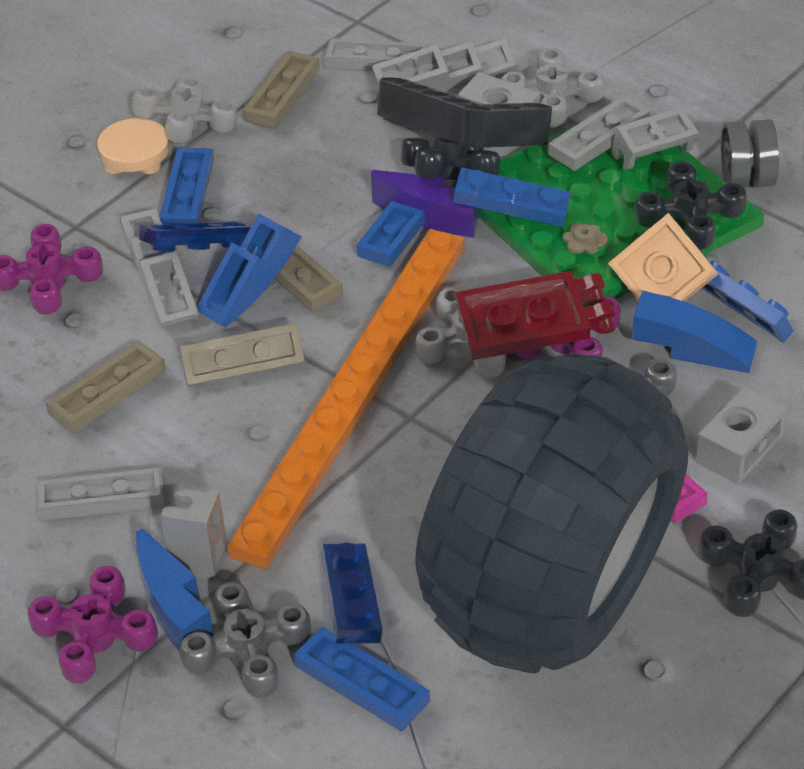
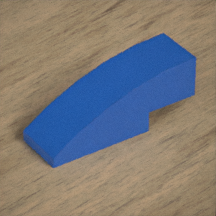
(247, 270)
(692, 333)
(171, 591)

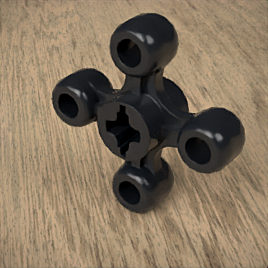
(446, 158)
(690, 204)
(758, 559)

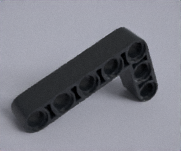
(462, 119)

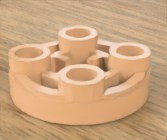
(133, 146)

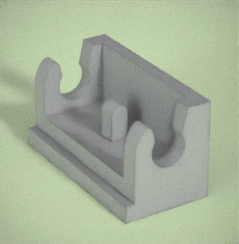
(653, 135)
(196, 533)

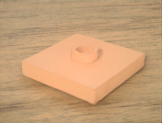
(664, 263)

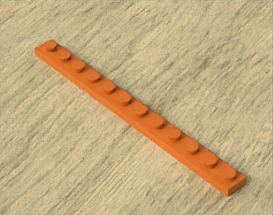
(344, 402)

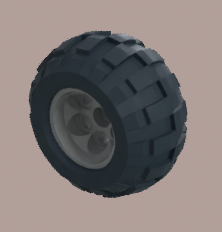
(550, 511)

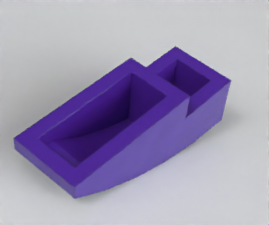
(428, 196)

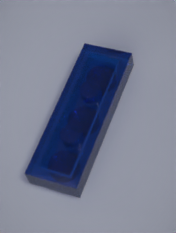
(194, 235)
(351, 593)

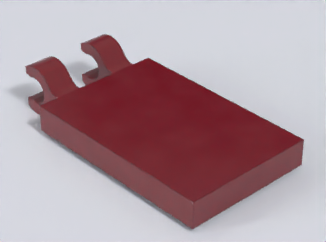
(533, 313)

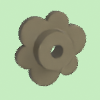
(584, 238)

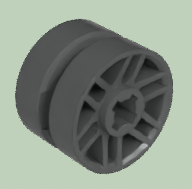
(750, 153)

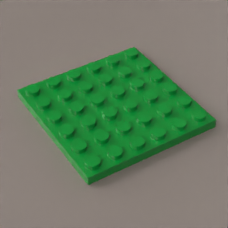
(601, 197)

